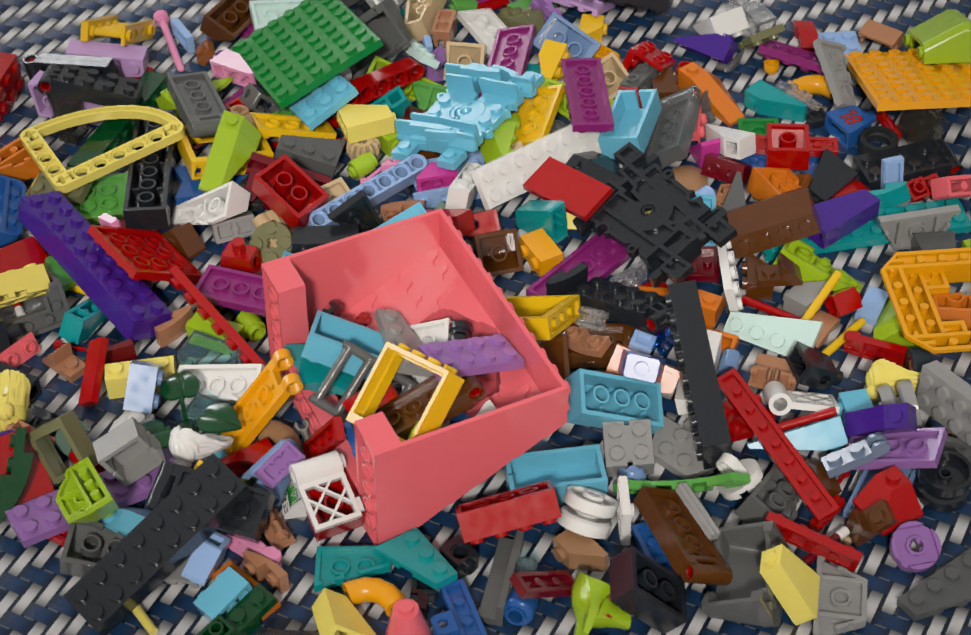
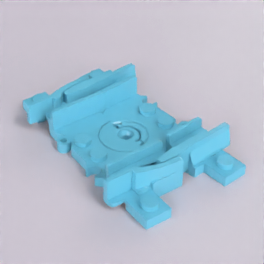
(460, 117)

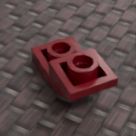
(120, 352)

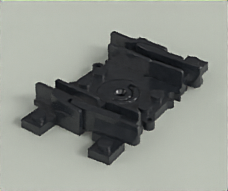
(673, 229)

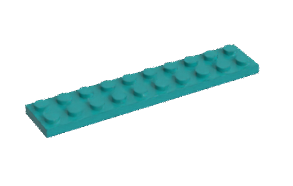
(873, 233)

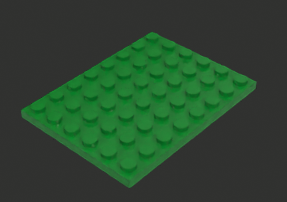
(306, 48)

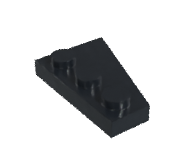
(356, 211)

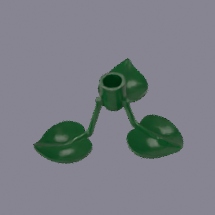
(216, 418)

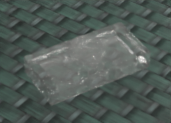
(632, 276)

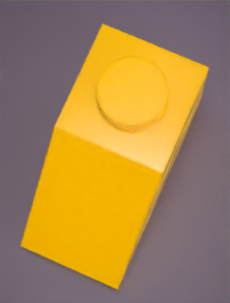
(594, 26)

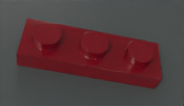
(542, 584)

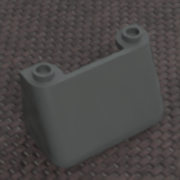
(390, 27)
(41, 313)
(748, 595)

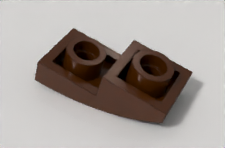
(818, 469)

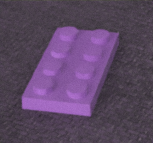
(475, 355)
(909, 449)

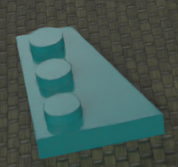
(419, 557)

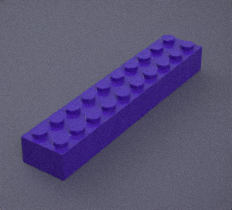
(65, 235)

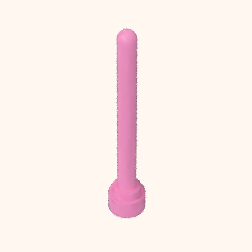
(162, 19)

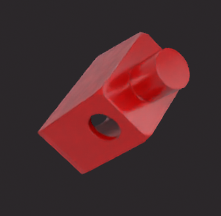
(487, 222)
(241, 257)

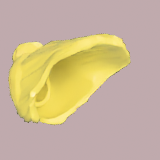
(885, 372)
(13, 397)

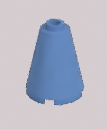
(251, 479)

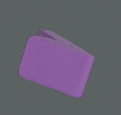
(436, 74)

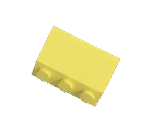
(117, 374)

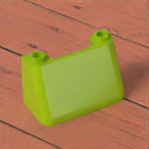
(941, 39)

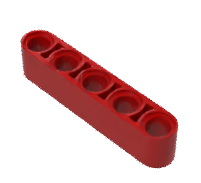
(385, 79)

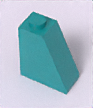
(543, 214)

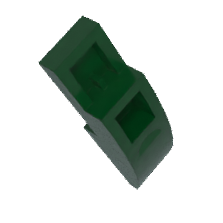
(19, 465)
(244, 616)

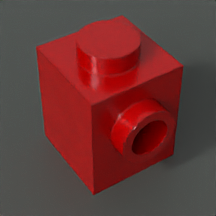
(843, 302)

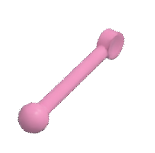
(362, 180)

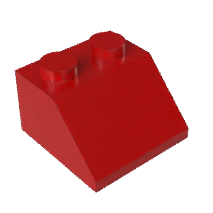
(787, 146)
(331, 502)

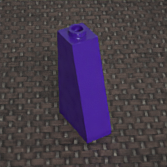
(844, 215)

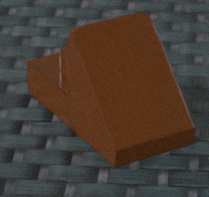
(185, 240)
(783, 274)
(870, 523)

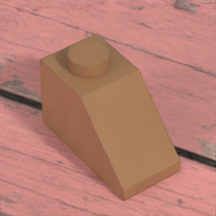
(579, 552)

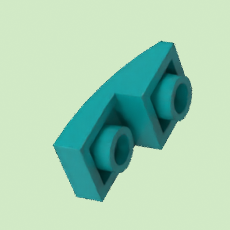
(892, 194)

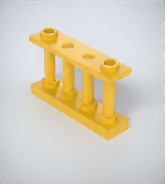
(111, 27)

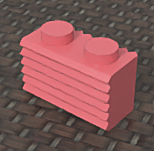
(951, 187)

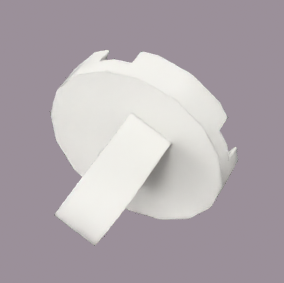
(729, 463)

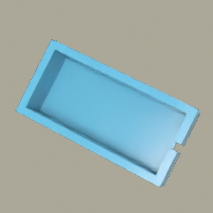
(631, 121)
(327, 338)
(563, 466)

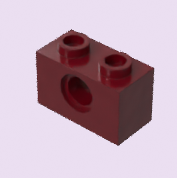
(724, 168)

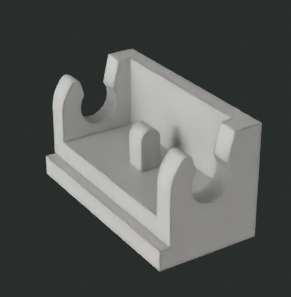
(237, 226)

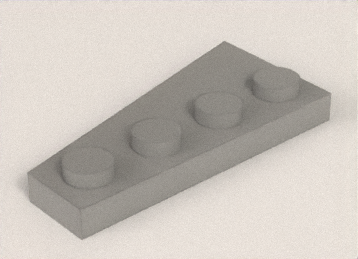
(833, 66)
(395, 331)

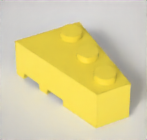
(23, 284)

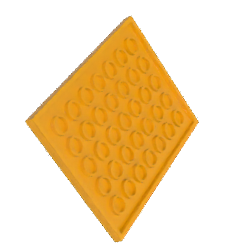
(903, 82)

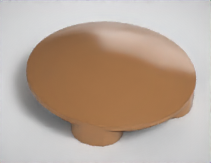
(690, 177)

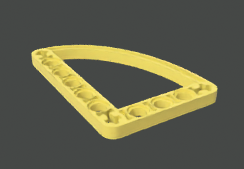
(172, 128)

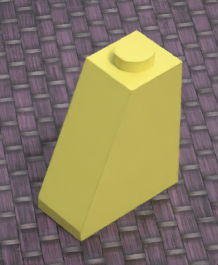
(365, 121)
(791, 582)
(338, 616)

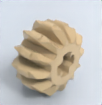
(370, 145)

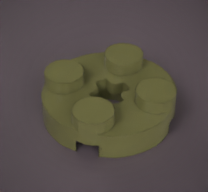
(270, 231)

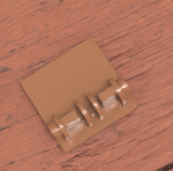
(769, 369)

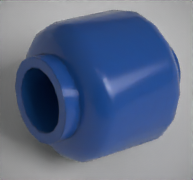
(518, 610)

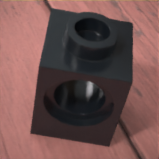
(460, 556)

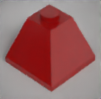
(897, 490)

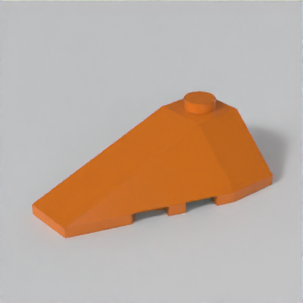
(722, 103)

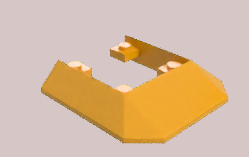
(911, 281)

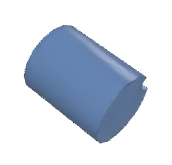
(729, 359)

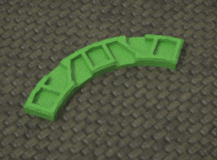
(703, 484)

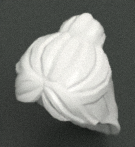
(191, 446)

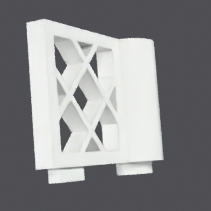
(782, 401)
(319, 472)

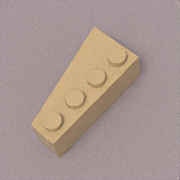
(420, 16)

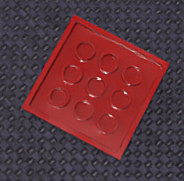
(143, 253)

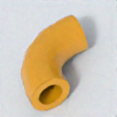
(814, 85)
(374, 591)

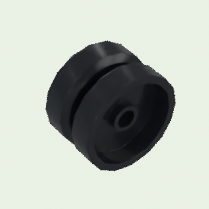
(947, 485)

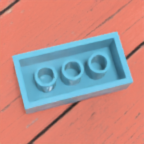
(611, 397)

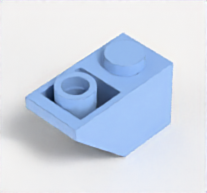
(206, 559)

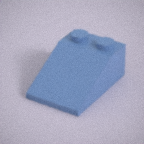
(561, 30)

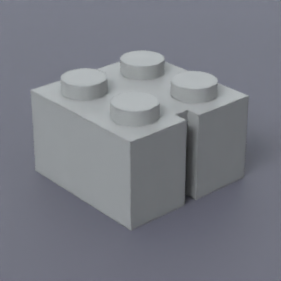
(626, 445)
(128, 451)

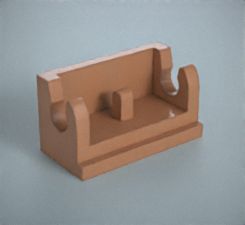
(444, 26)
(881, 34)

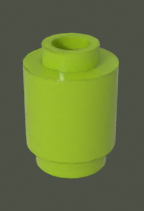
(362, 165)
(252, 324)

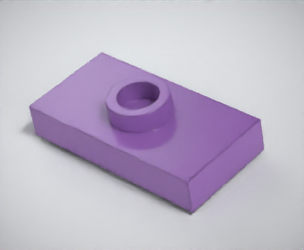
(277, 465)

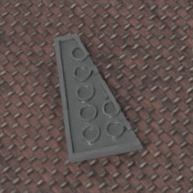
(941, 590)

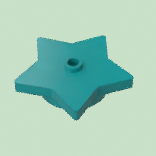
(313, 373)

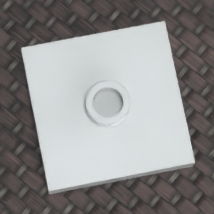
(625, 510)

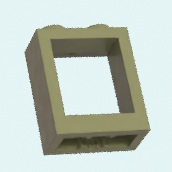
(74, 435)

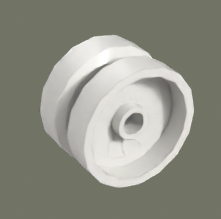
(588, 512)

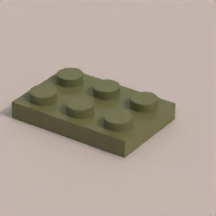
(42, 185)

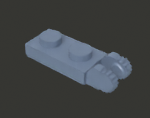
(856, 454)

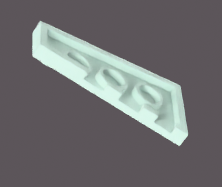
(422, 54)
(773, 332)

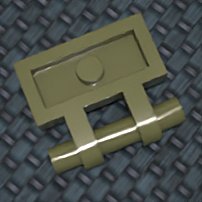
(761, 37)

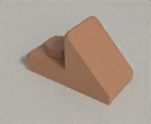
(65, 363)

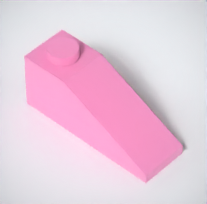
(232, 65)

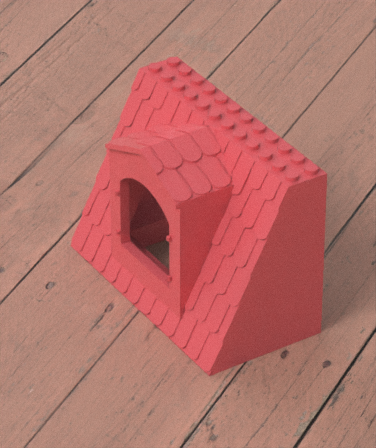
(425, 276)

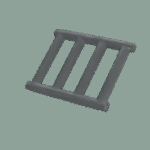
(369, 361)

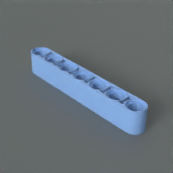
(407, 170)

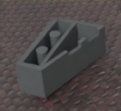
(312, 153)

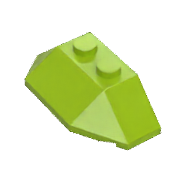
(84, 494)

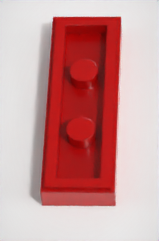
(93, 372)

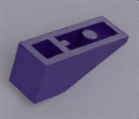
(711, 46)
(882, 418)

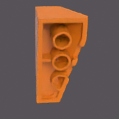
(769, 182)
(711, 304)

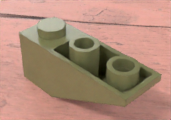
(521, 17)

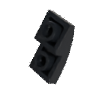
(563, 283)

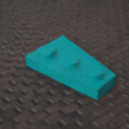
(344, 563)

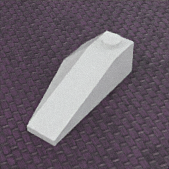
(213, 206)

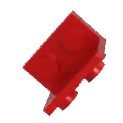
(647, 52)

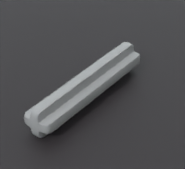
(698, 511)

